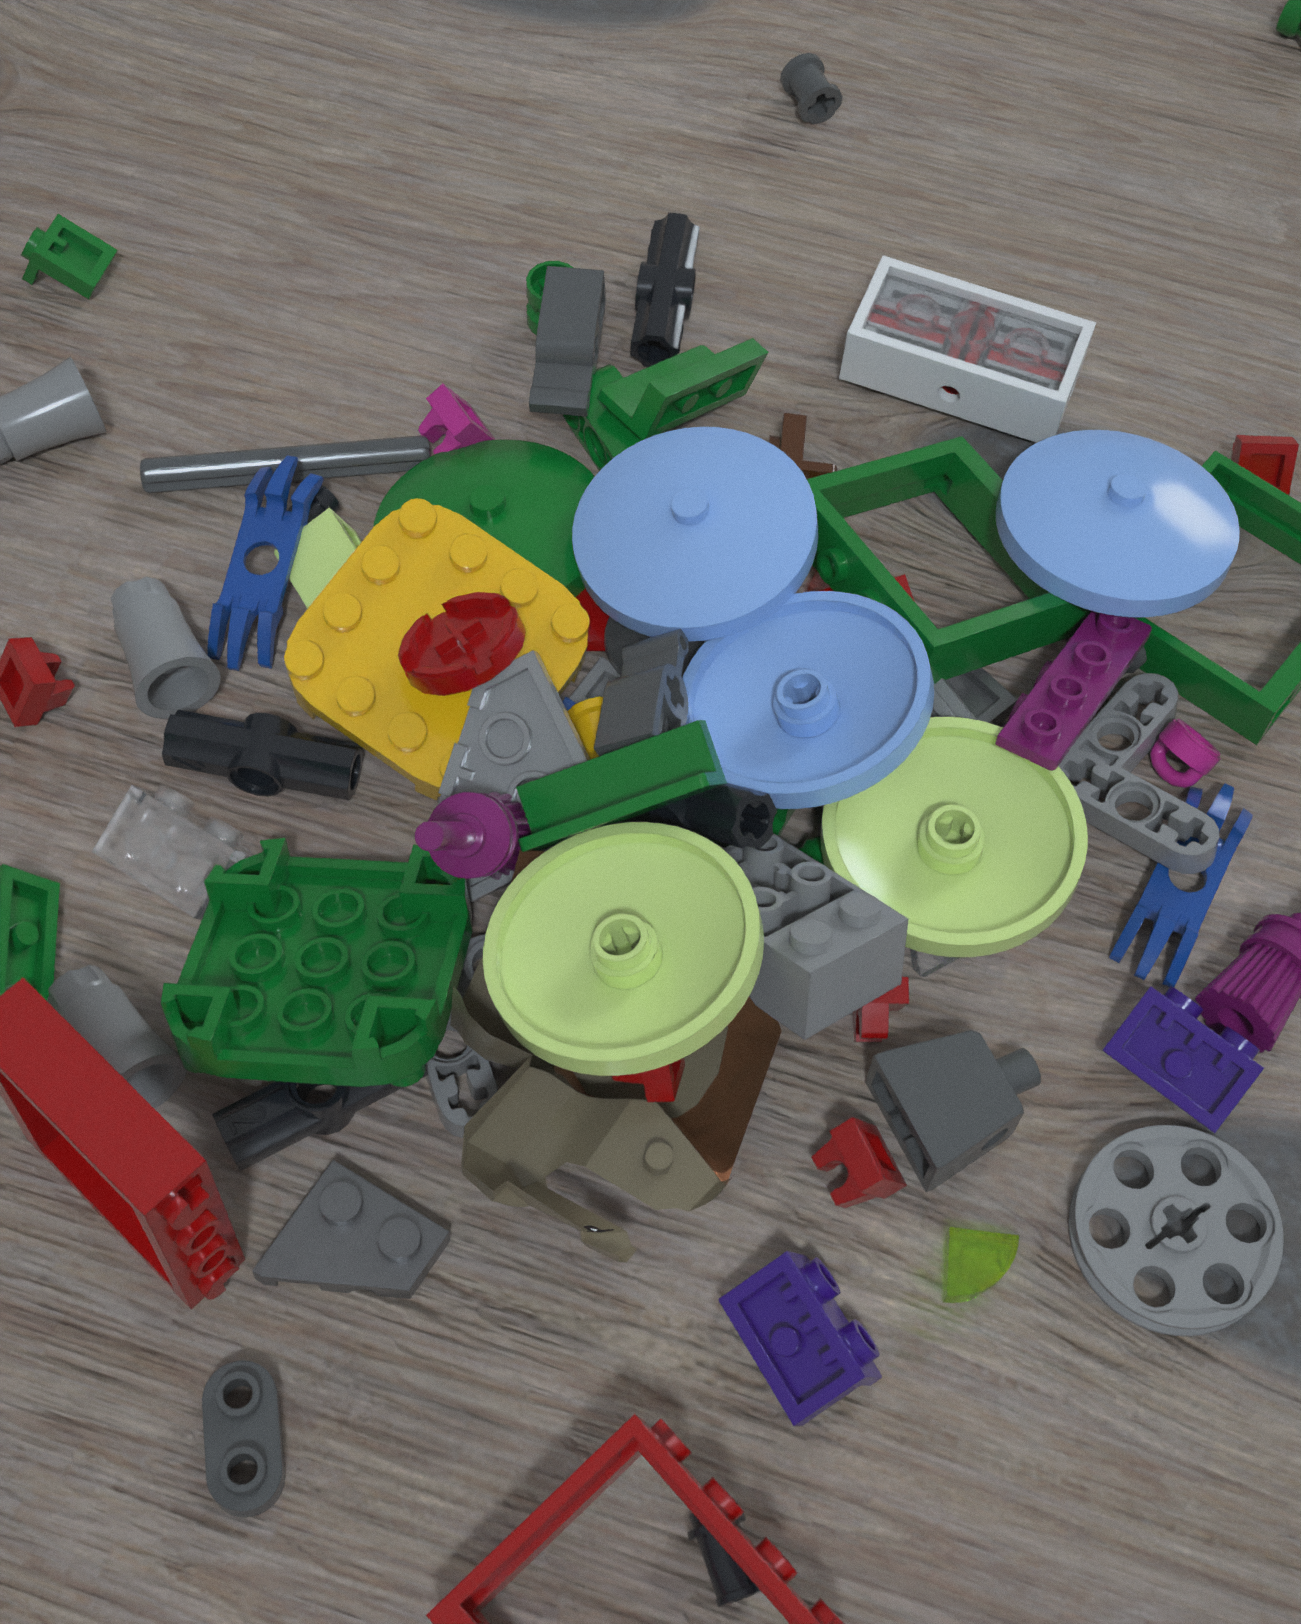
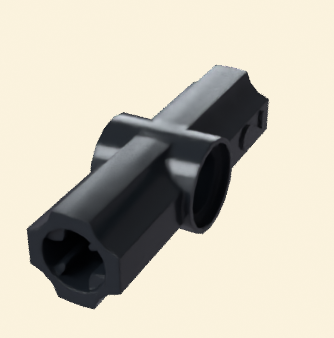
(665, 289)
(262, 754)
(723, 815)
(281, 1117)

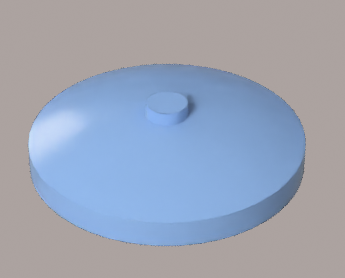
(1117, 523)
(695, 533)
(813, 698)

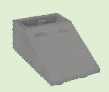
(823, 939)

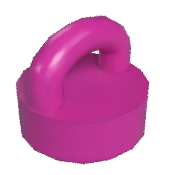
(1189, 747)

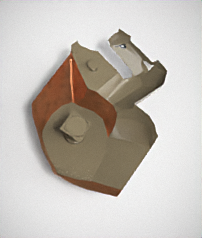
(653, 1150)

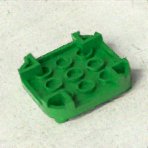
(321, 969)

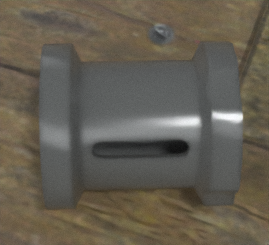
(806, 81)

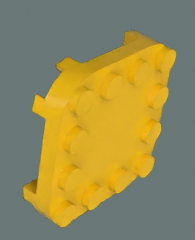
(350, 636)

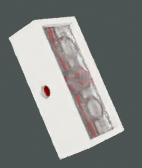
(965, 350)

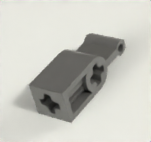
(568, 340)
(647, 695)

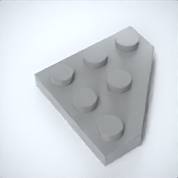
(510, 738)

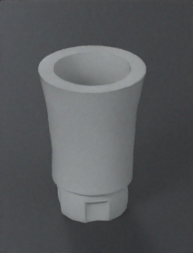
(47, 413)
(161, 651)
(118, 1032)

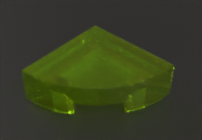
(975, 1262)

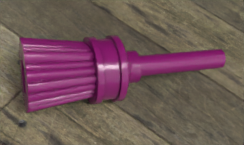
(475, 834)
(1260, 985)

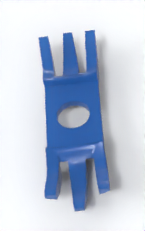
(250, 594)
(1177, 909)

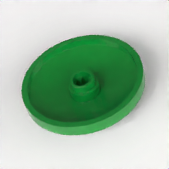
(510, 490)

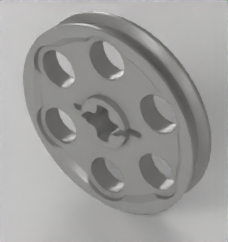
(1176, 1259)

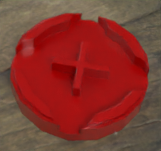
(462, 645)

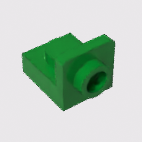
(68, 256)

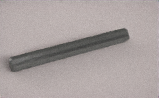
(323, 459)

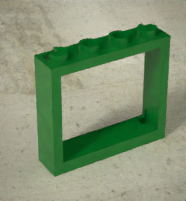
(971, 493)
(1249, 712)

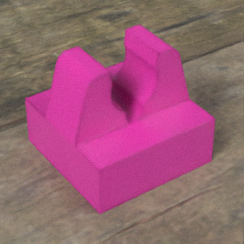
(454, 418)

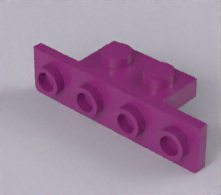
(1072, 688)

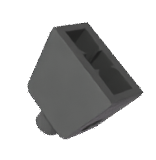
(950, 1100)

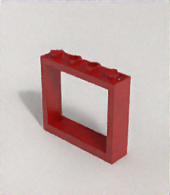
(114, 1148)
(709, 1504)

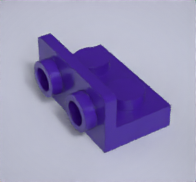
(1184, 1057)
(801, 1335)

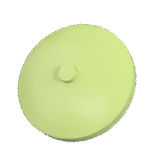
(962, 842)
(623, 948)

